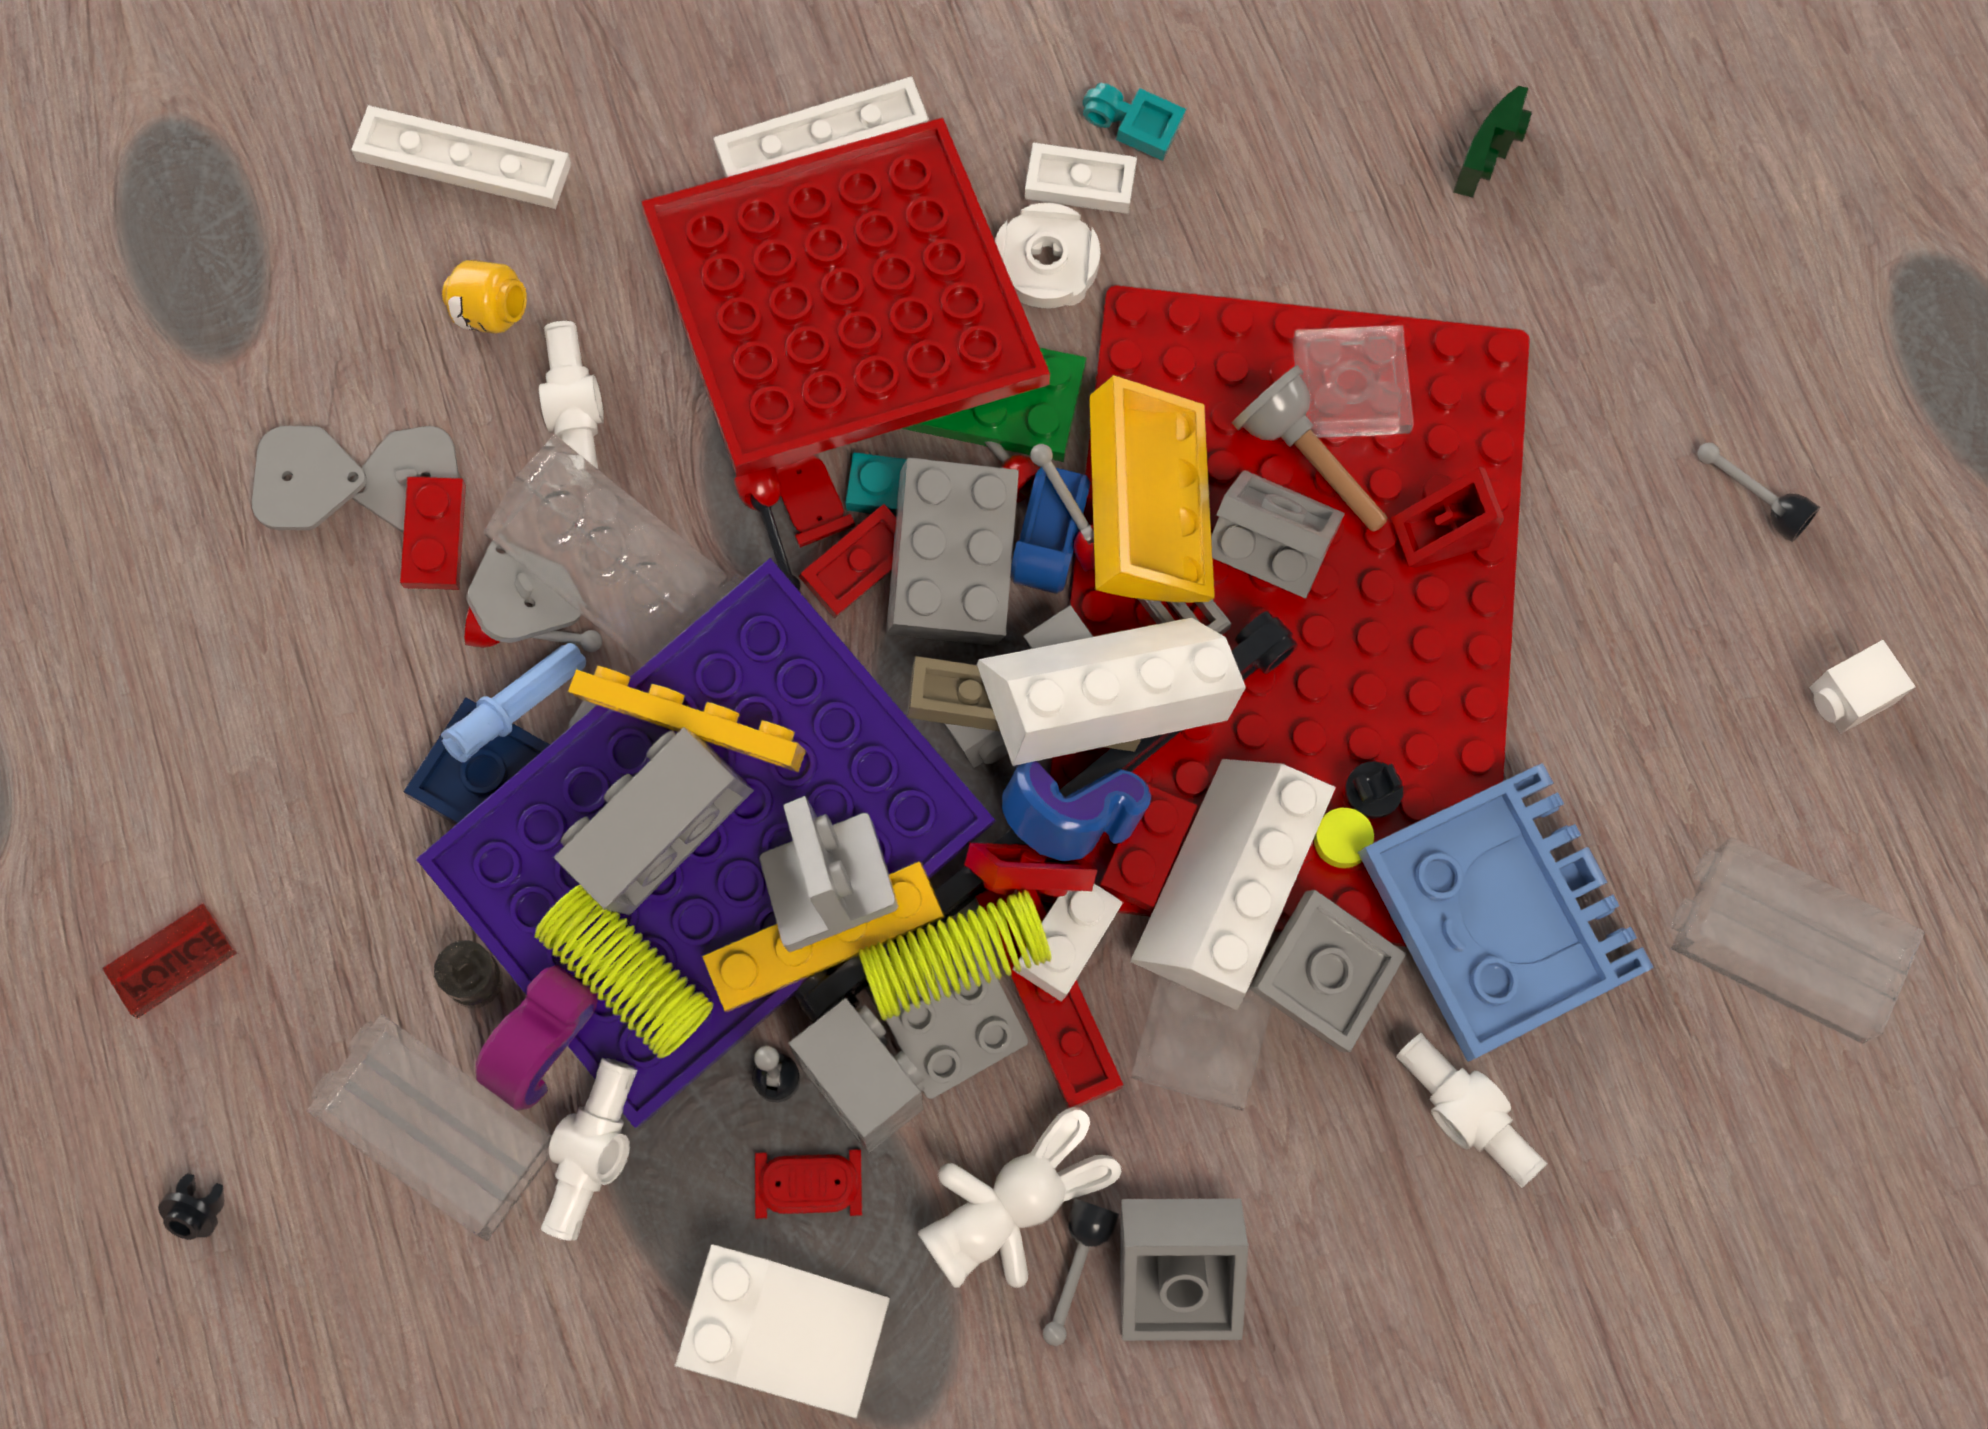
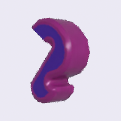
(534, 1037)

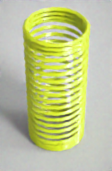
(884, 977)
(672, 1003)

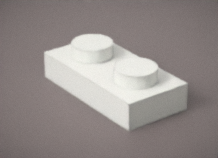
(1080, 178)
(1073, 932)

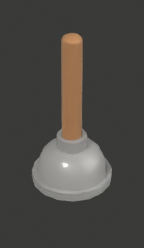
(1282, 414)

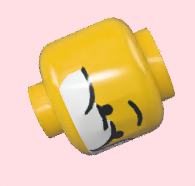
(484, 296)

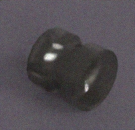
(478, 980)

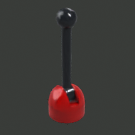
(760, 493)

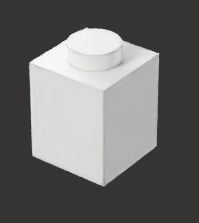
(1860, 687)

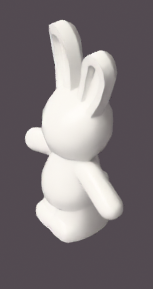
(1023, 1196)

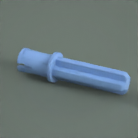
(496, 714)

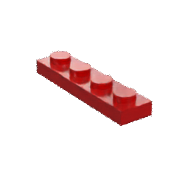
(1063, 1029)

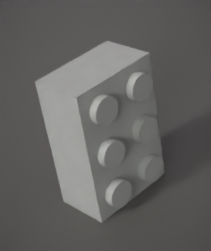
(952, 552)
(651, 821)

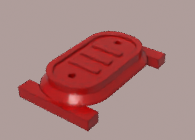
(811, 498)
(808, 1184)

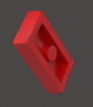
(433, 533)
(853, 563)
(1146, 857)
(1016, 867)

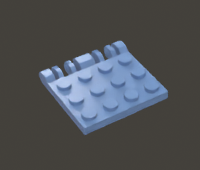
(1497, 914)

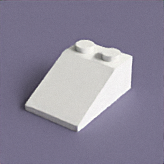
(783, 1331)

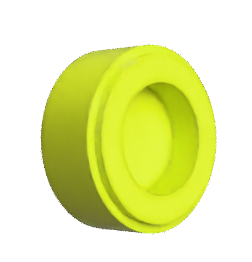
(1342, 836)

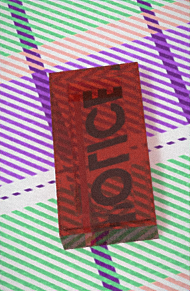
(169, 960)

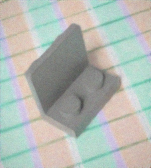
(958, 1033)

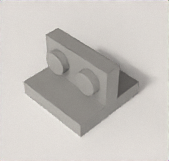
(1273, 533)

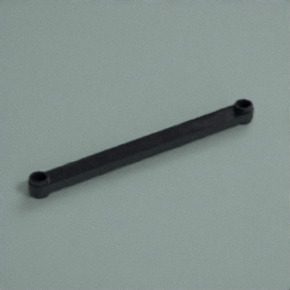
(1261, 645)

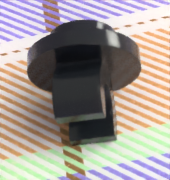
(1374, 789)
(190, 1216)

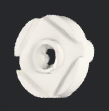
(1071, 239)

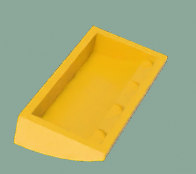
(1150, 494)

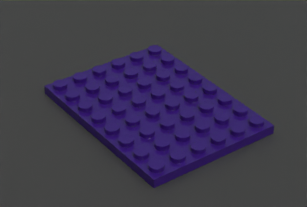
(772, 663)

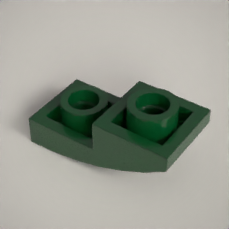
(1493, 139)

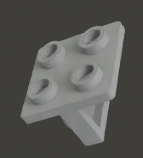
(826, 876)

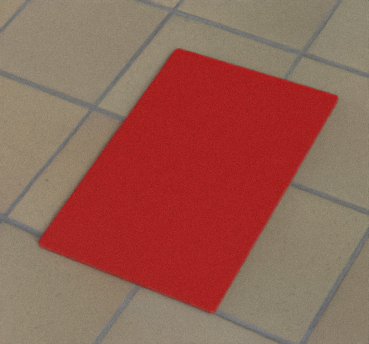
(1386, 653)

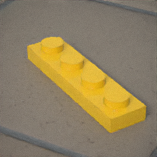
(665, 709)
(763, 965)

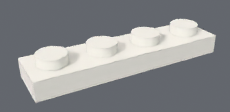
(821, 127)
(461, 157)

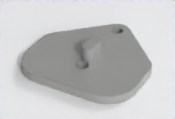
(404, 455)
(318, 481)
(500, 596)

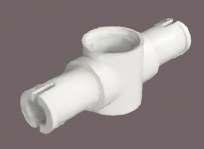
(571, 396)
(1471, 1110)
(589, 1149)

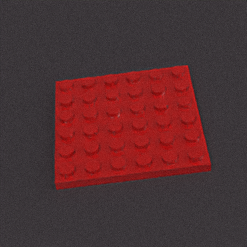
(843, 296)

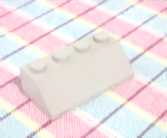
(1111, 689)
(1233, 878)

